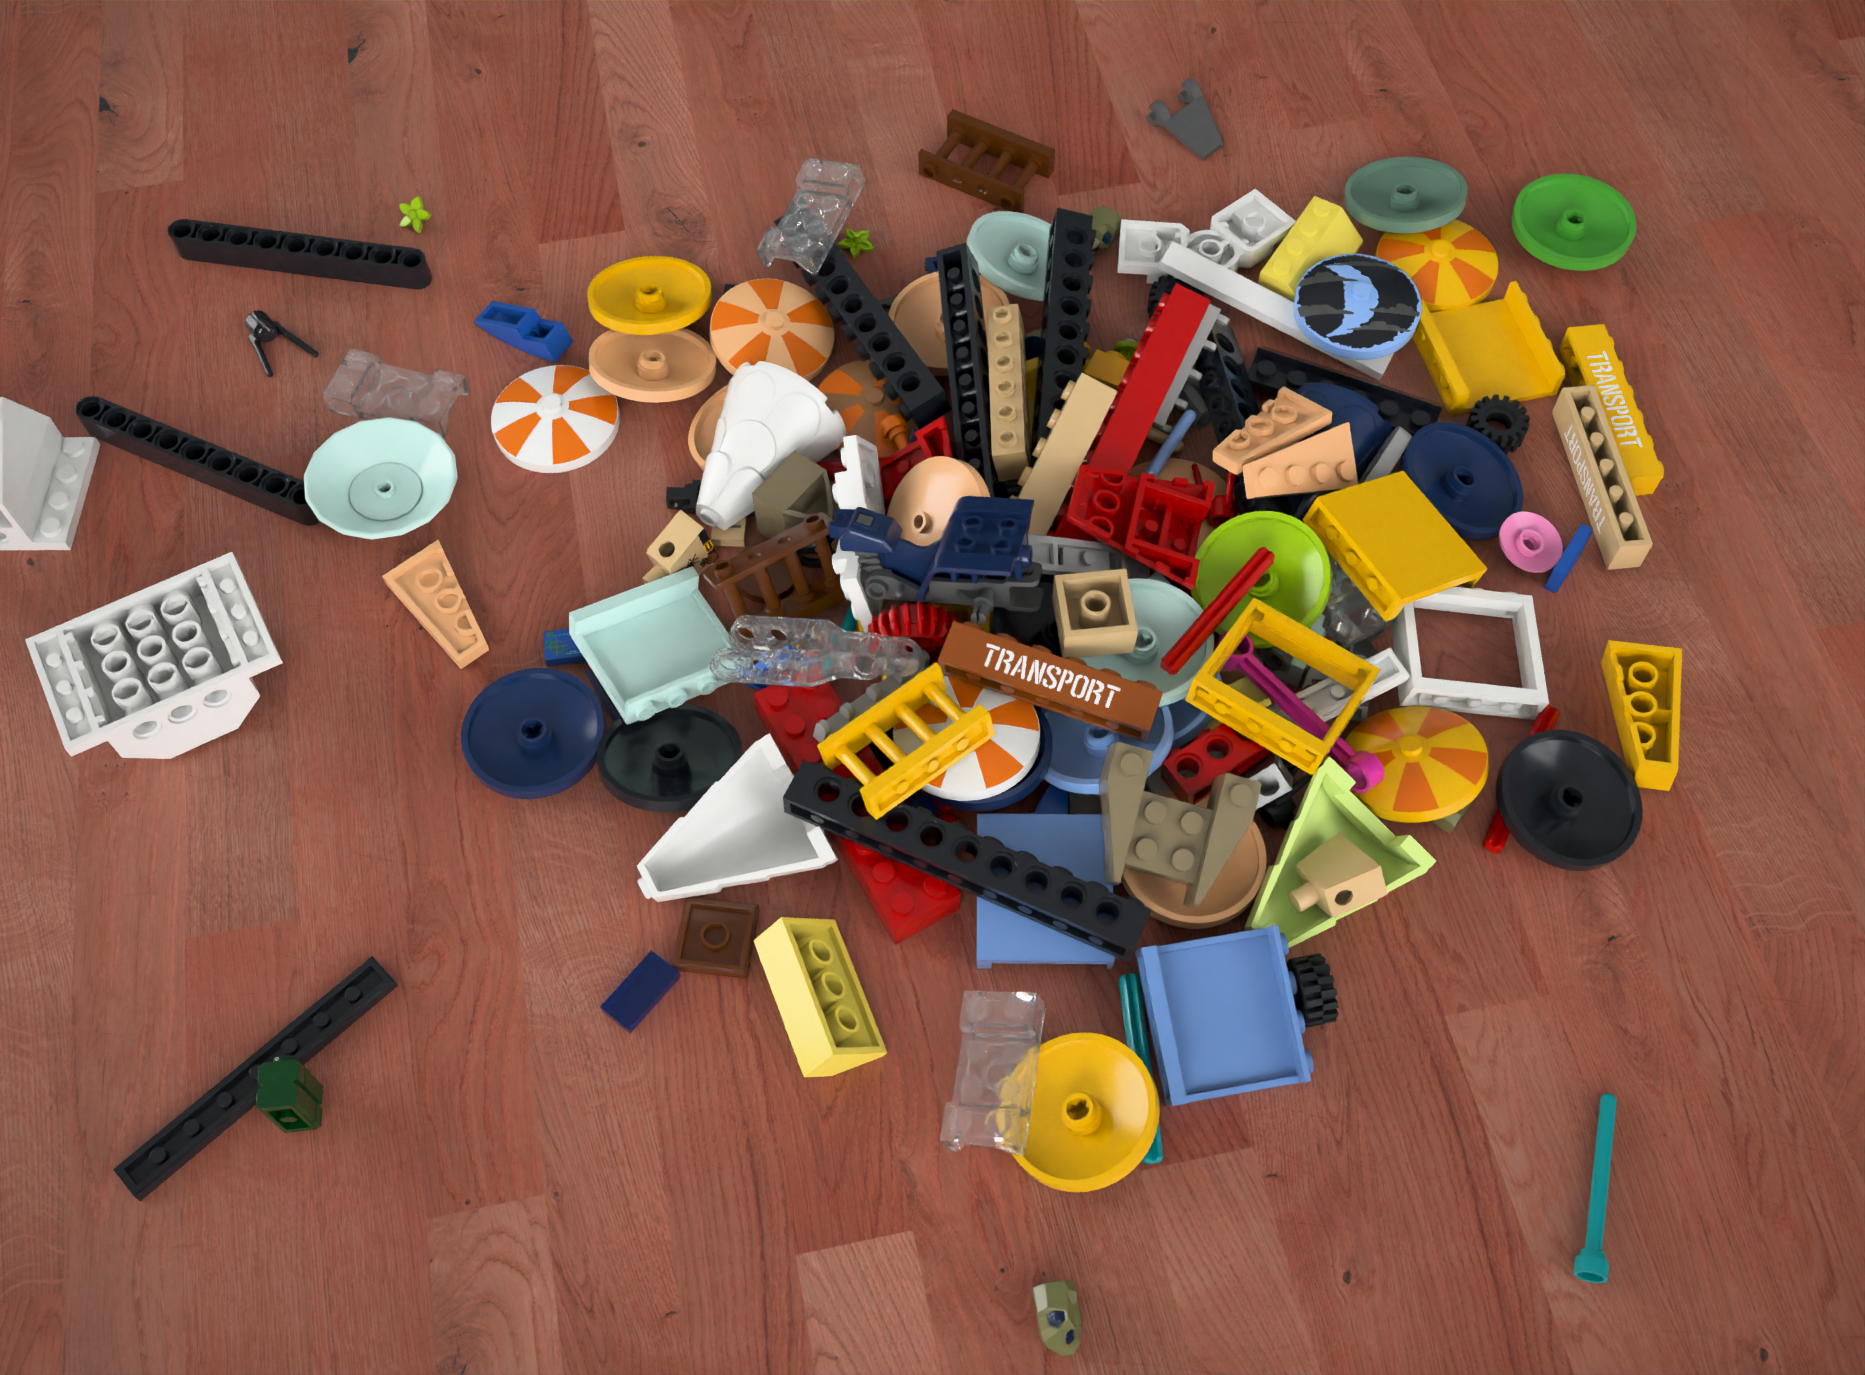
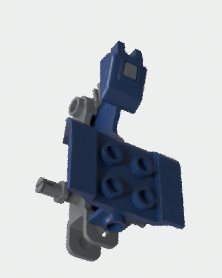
(972, 563)

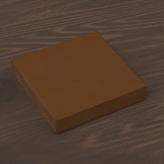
(716, 937)

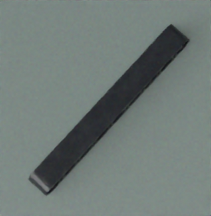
(300, 254)
(196, 458)

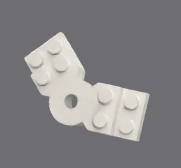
(1236, 238)
(857, 488)

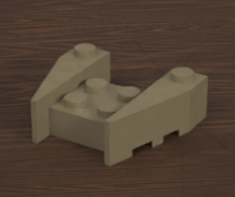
(1165, 833)

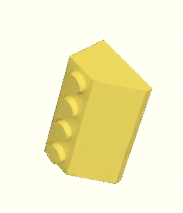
(1317, 234)
(819, 996)

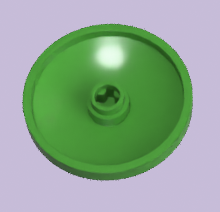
(1573, 222)

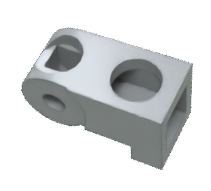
(1274, 778)

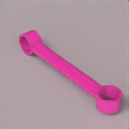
(1304, 717)

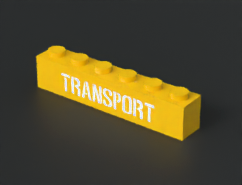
(1593, 361)

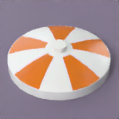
(554, 419)
(994, 764)

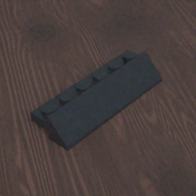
(1277, 369)

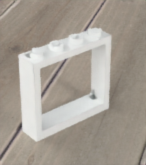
(1468, 696)

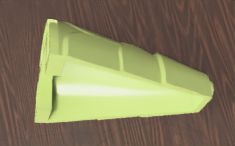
(1324, 812)

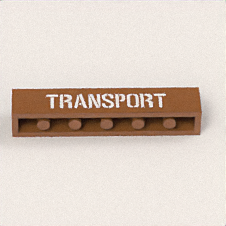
(1050, 680)

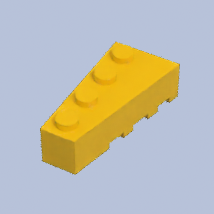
(1646, 708)

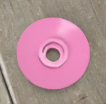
(1530, 542)

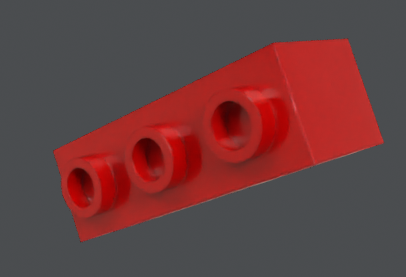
(1239, 757)

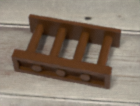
(995, 142)
(807, 599)

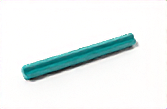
(1137, 1041)

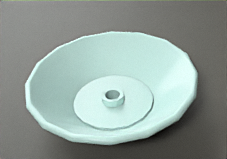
(362, 462)

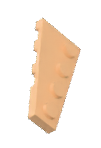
(1309, 466)
(437, 601)

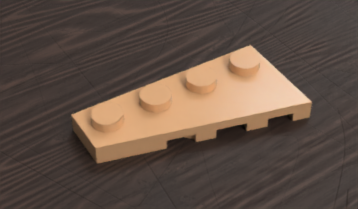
(1274, 428)

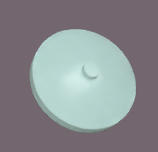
(1011, 252)
(1161, 618)

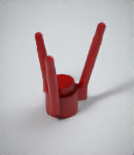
(1222, 506)

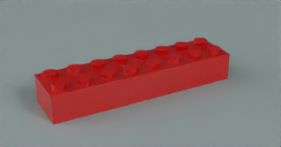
(899, 894)

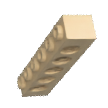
(1008, 392)

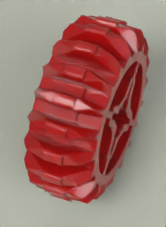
(919, 622)

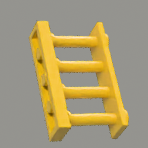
(923, 764)

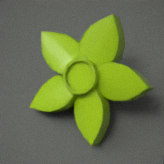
(414, 214)
(856, 242)

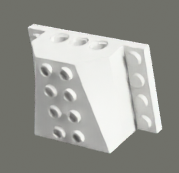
(40, 480)
(158, 665)

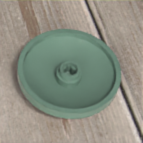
(1405, 194)

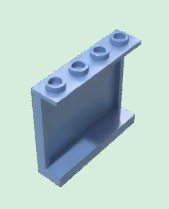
(1055, 840)
(1223, 1015)

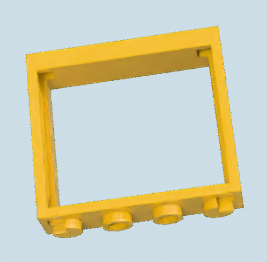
(1261, 723)

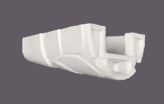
(761, 424)
(736, 834)

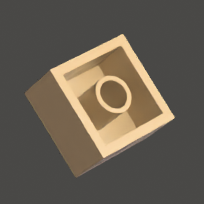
(1094, 613)

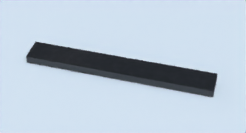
(238, 1090)

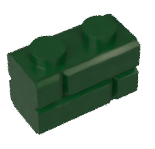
(289, 1095)

